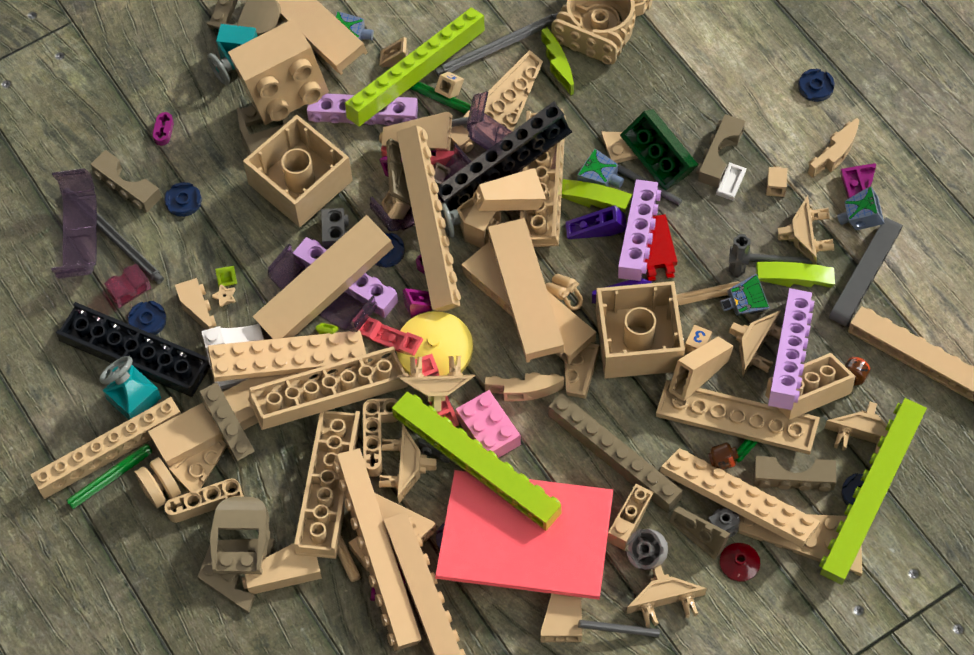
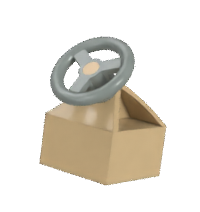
(472, 222)

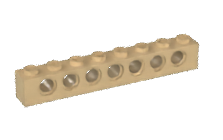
(103, 449)

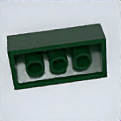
(658, 149)

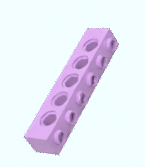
(336, 104)
(638, 230)
(385, 301)

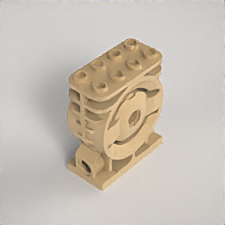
(595, 26)

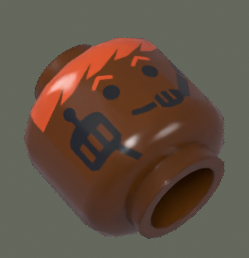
(859, 368)
(723, 456)

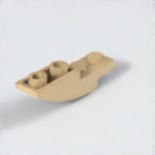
(838, 149)
(531, 388)

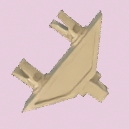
(802, 231)
(752, 339)
(436, 387)
(860, 425)
(411, 464)
(664, 591)

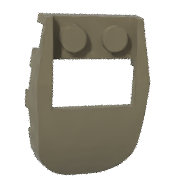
(256, 13)
(247, 117)
(240, 514)

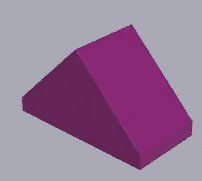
(416, 301)

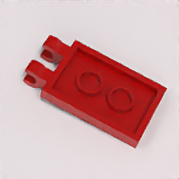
(661, 250)

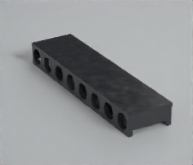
(507, 155)
(150, 357)

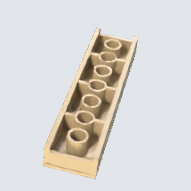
(323, 32)
(545, 222)
(485, 271)
(324, 280)
(525, 289)
(326, 390)
(196, 428)
(323, 501)

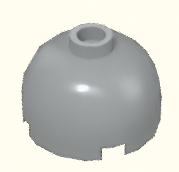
(647, 549)

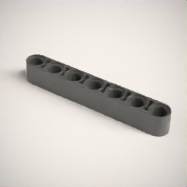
(865, 272)

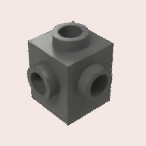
(725, 520)

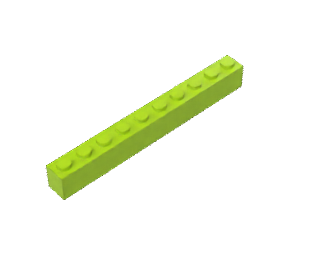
(414, 67)
(477, 461)
(872, 492)

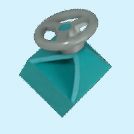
(228, 39)
(128, 388)

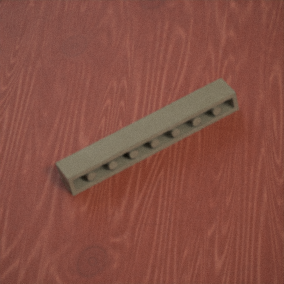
(614, 452)

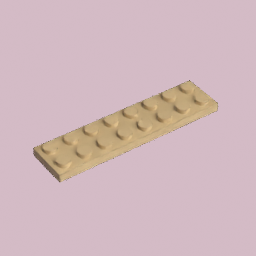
(283, 355)
(740, 418)
(740, 497)

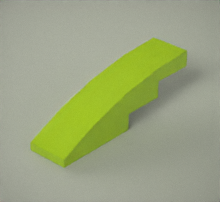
(558, 62)
(595, 194)
(795, 273)

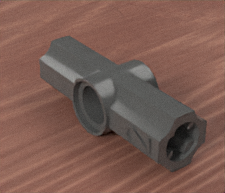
(739, 255)

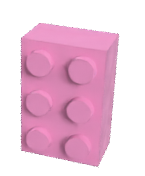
(487, 422)

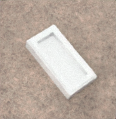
(731, 181)

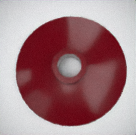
(738, 570)

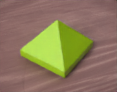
(226, 276)
(324, 328)

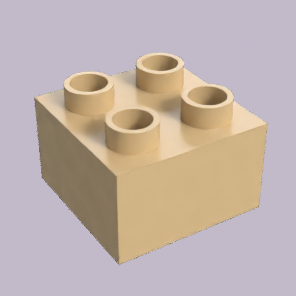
(279, 72)
(298, 170)
(639, 329)

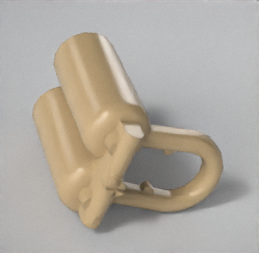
(562, 287)

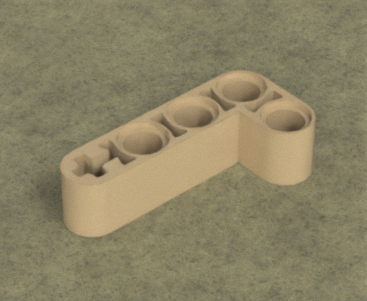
(375, 437)
(202, 497)

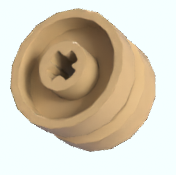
(160, 481)

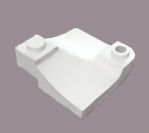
(231, 335)

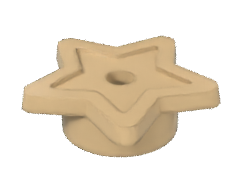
(224, 300)

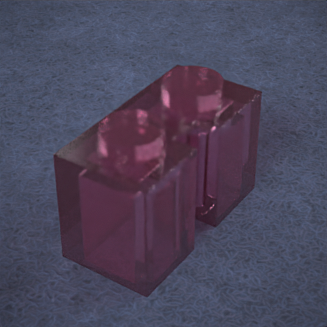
(128, 285)

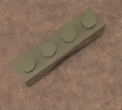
(728, 133)
(141, 193)
(227, 422)
(770, 474)

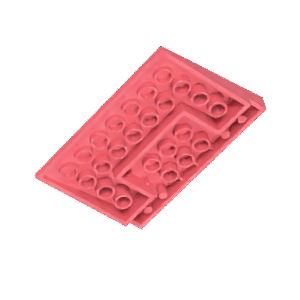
(501, 547)

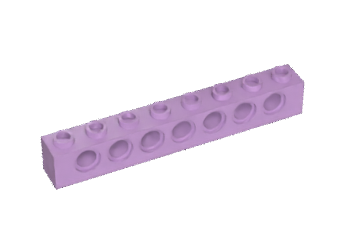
(790, 349)

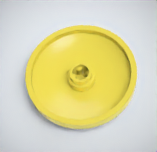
(442, 336)

